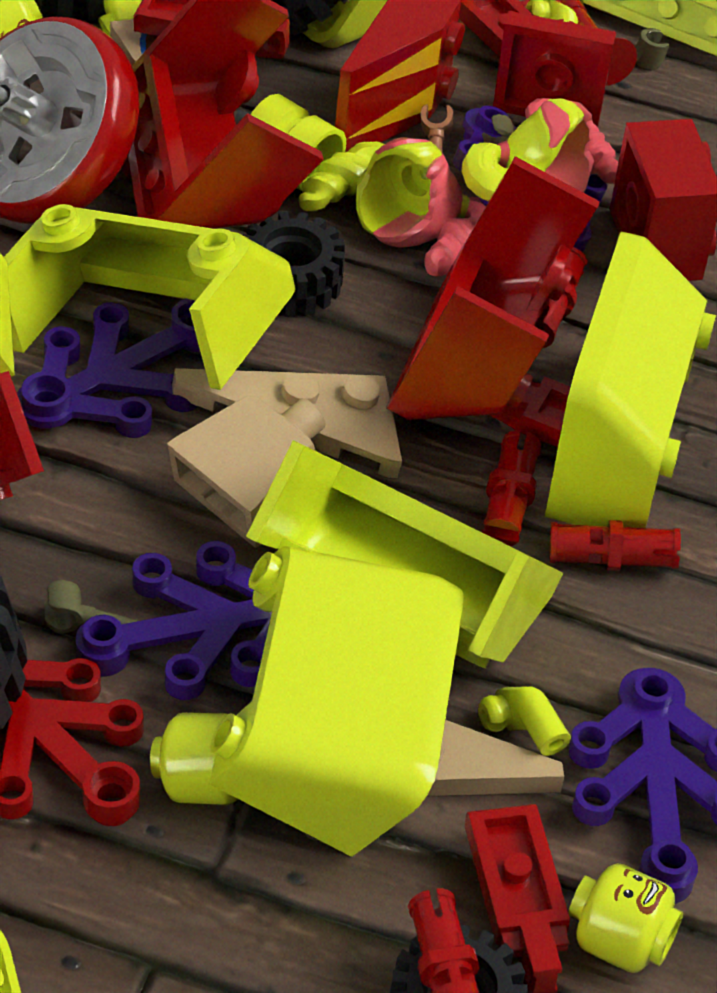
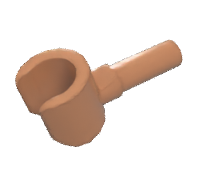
(436, 132)

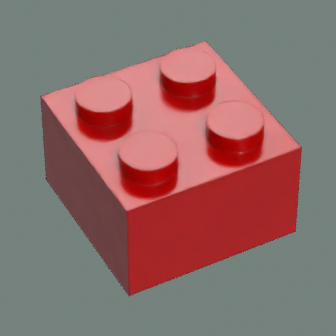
(668, 192)

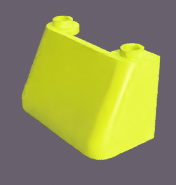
(343, 696)

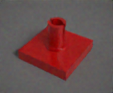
(552, 62)

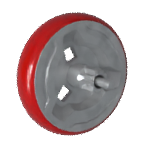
(69, 155)

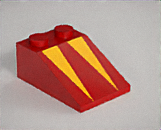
(399, 69)

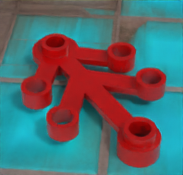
(44, 724)

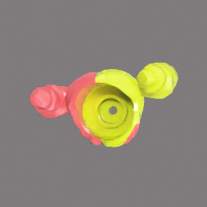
(552, 138)
(401, 196)

